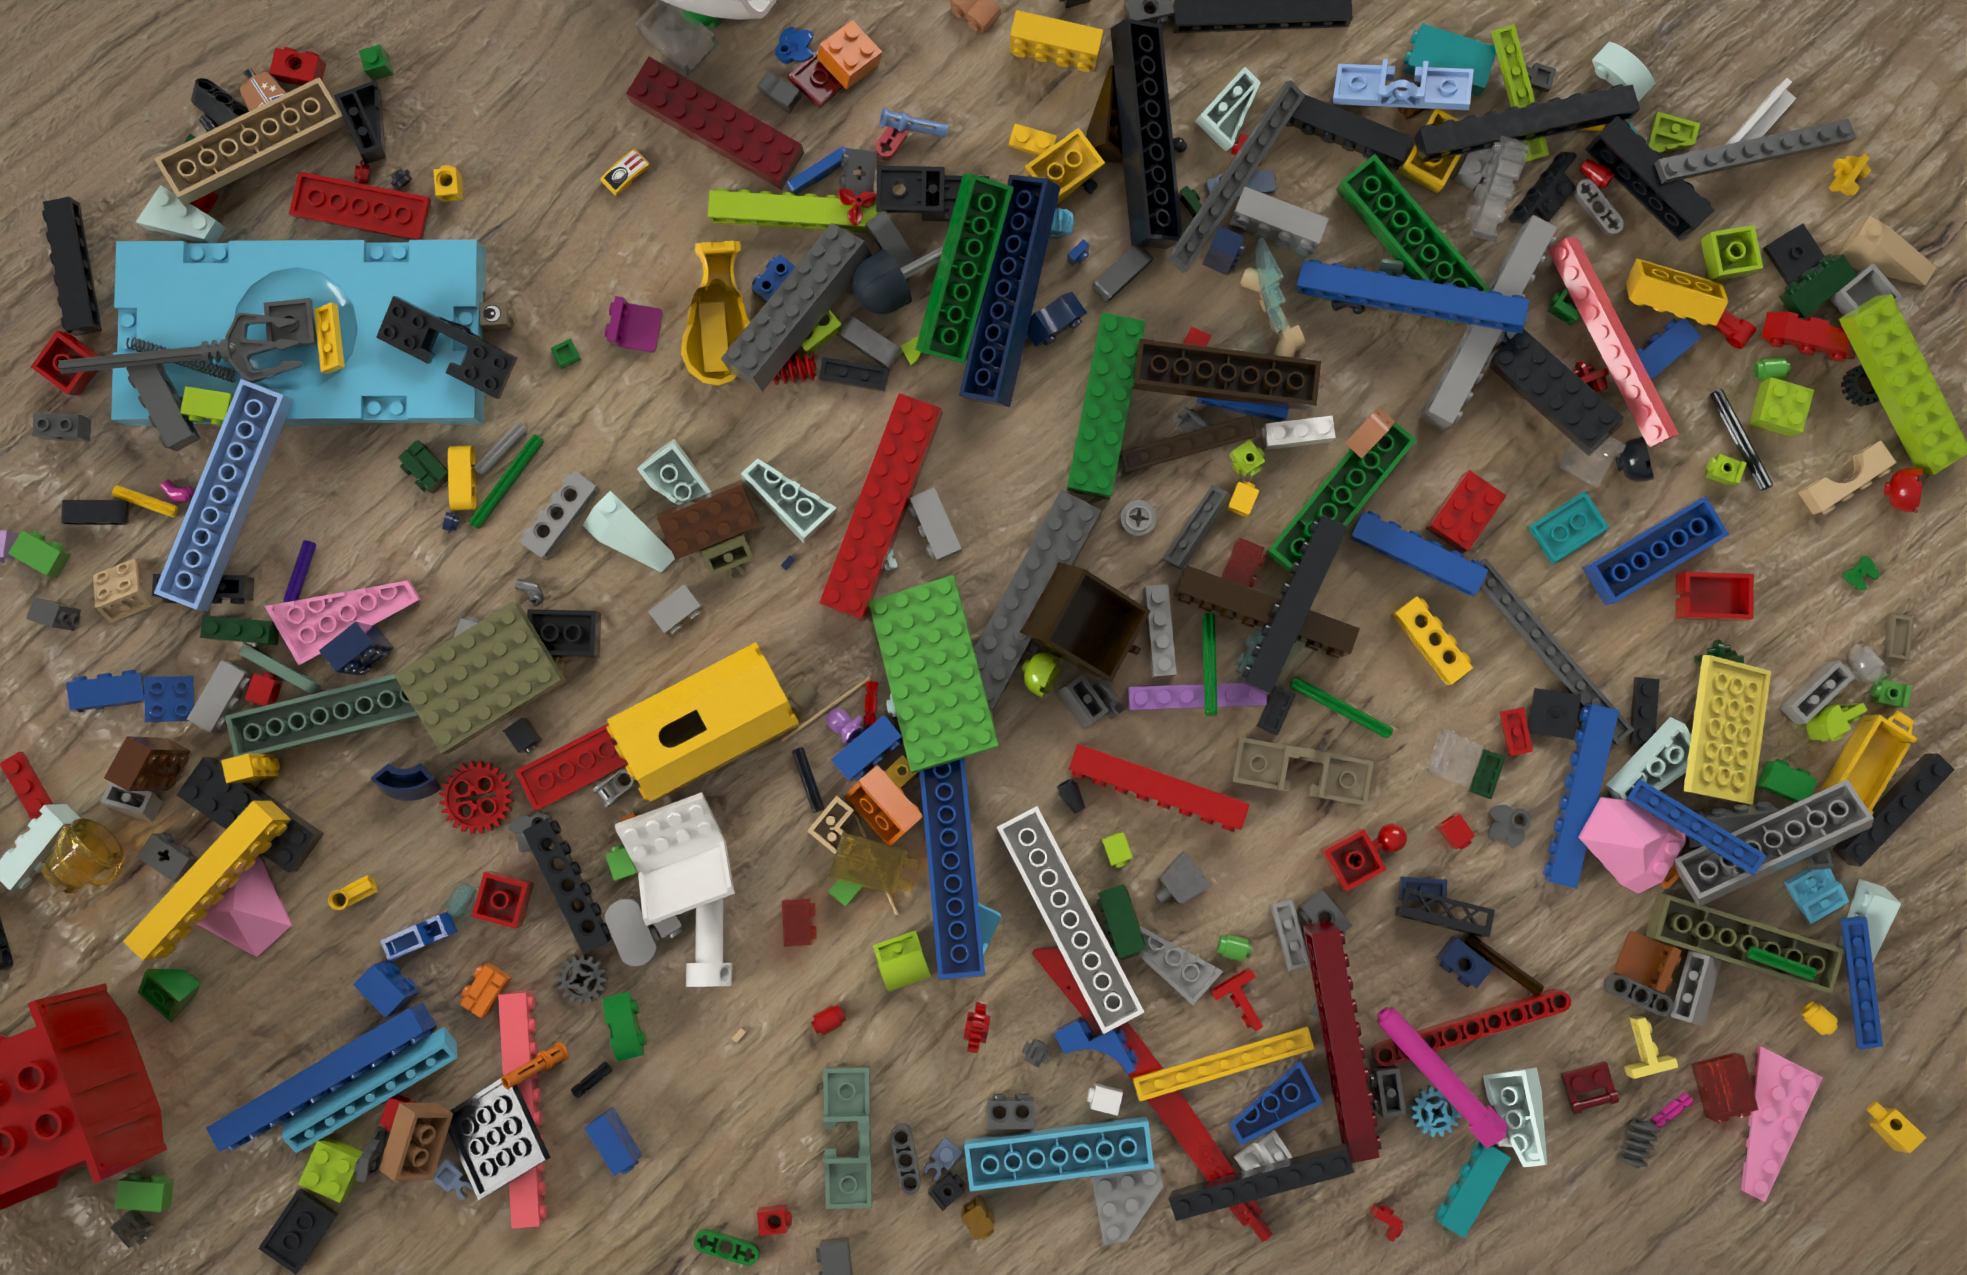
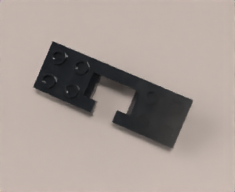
(416, 332)

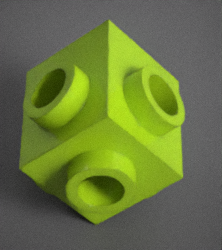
(1249, 451)

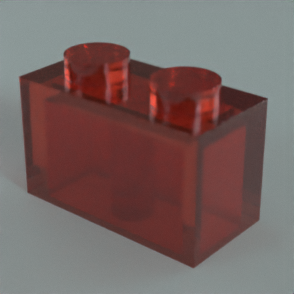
(1243, 563)
(797, 922)

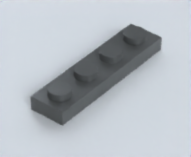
(1197, 527)

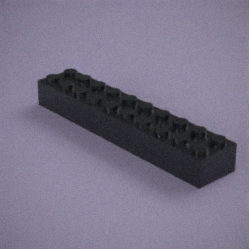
(1146, 134)

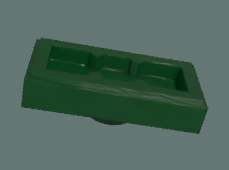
(1487, 774)

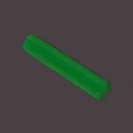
(1781, 963)

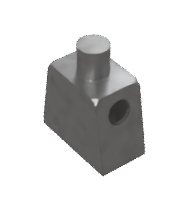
(1181, 880)

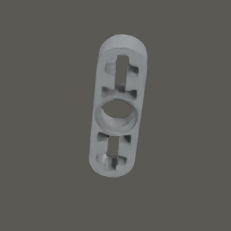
(1596, 217)

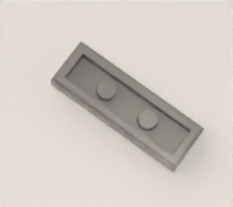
(1290, 934)

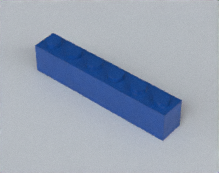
(1419, 554)

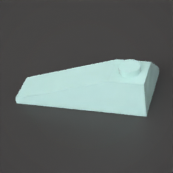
(622, 530)

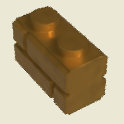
(978, 1218)

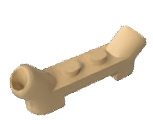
(1291, 338)

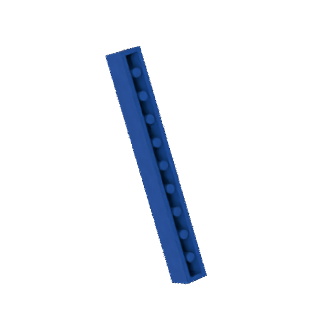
(1413, 296)

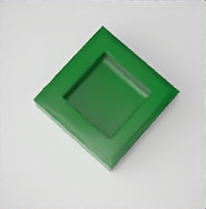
(565, 353)

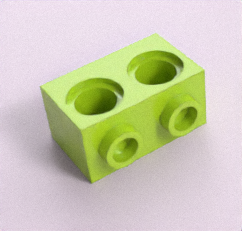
(821, 334)

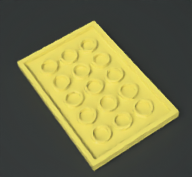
(1727, 730)

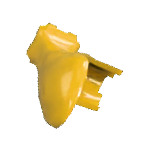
(715, 314)

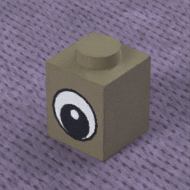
(496, 316)

